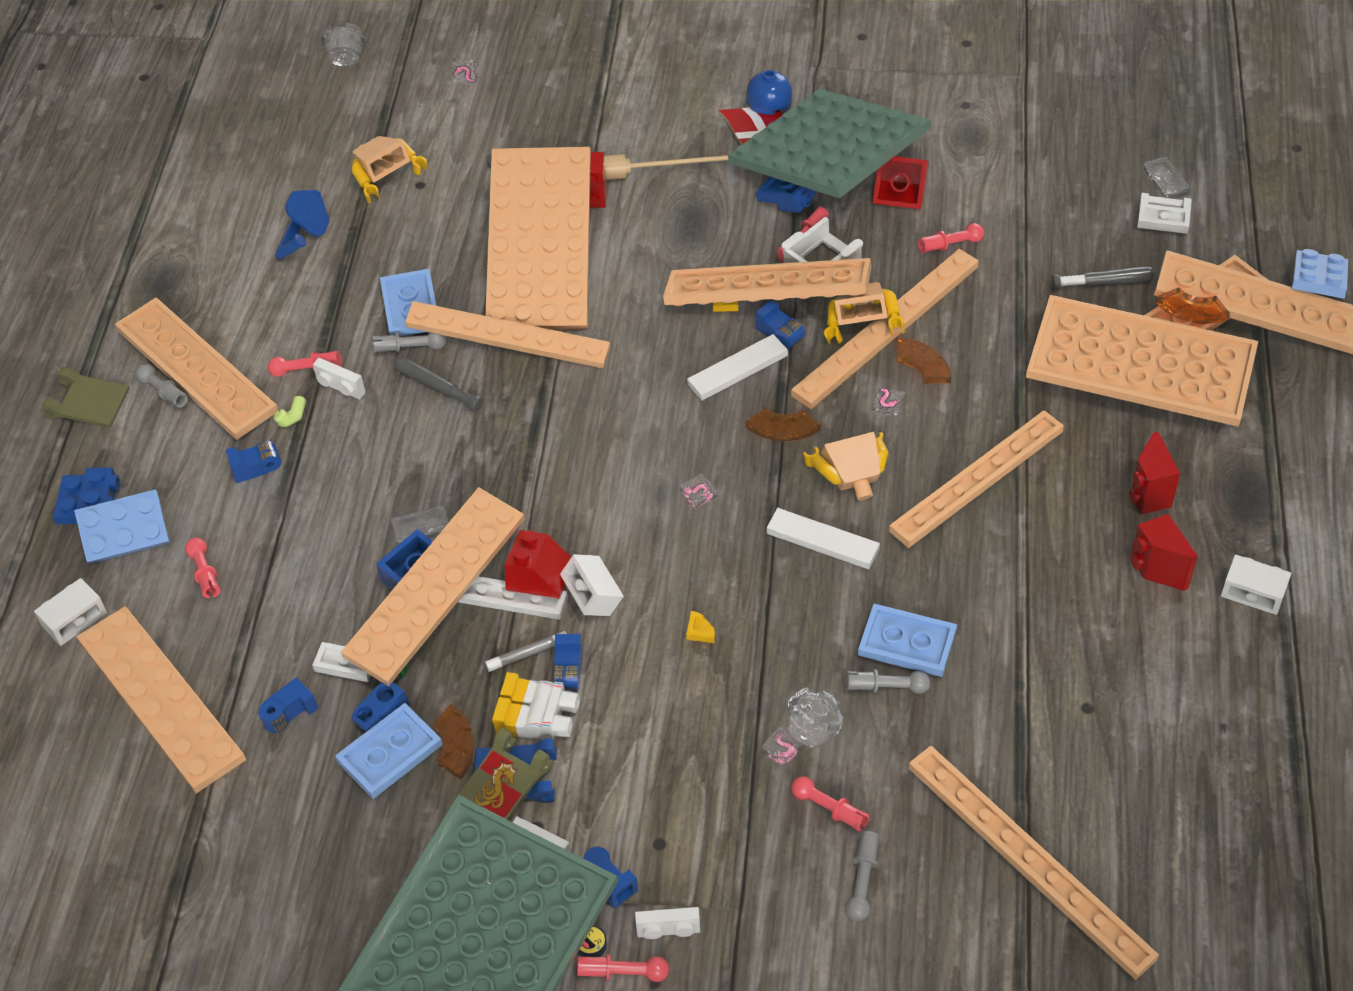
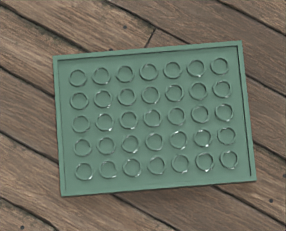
(484, 912)

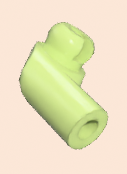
(288, 418)

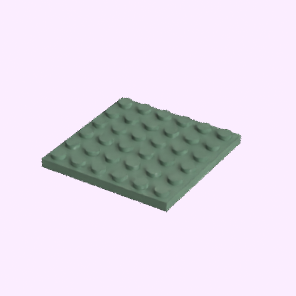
(829, 142)

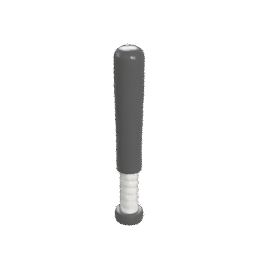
(1119, 276)

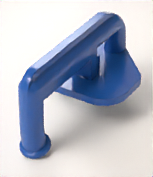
(306, 211)

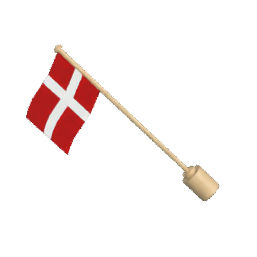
(741, 120)

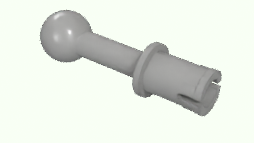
(394, 342)
(166, 389)
(917, 682)
(857, 907)

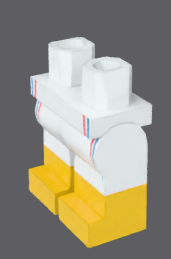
(534, 708)

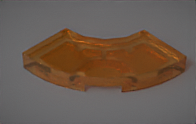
(1192, 308)
(924, 359)
(782, 427)
(457, 742)

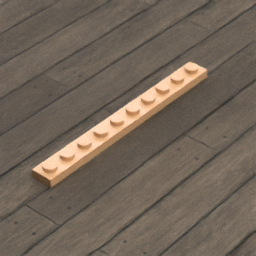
(876, 334)
(1034, 863)

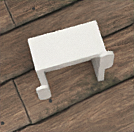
(801, 244)

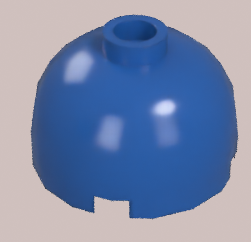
(769, 92)

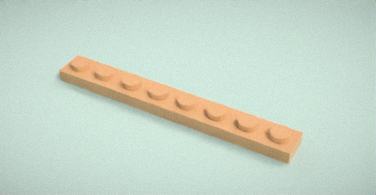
(508, 334)
(975, 479)

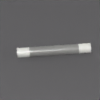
(521, 653)

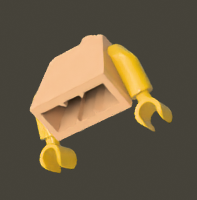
(379, 159)
(874, 305)
(851, 462)

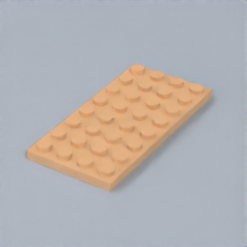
(539, 237)
(1143, 360)

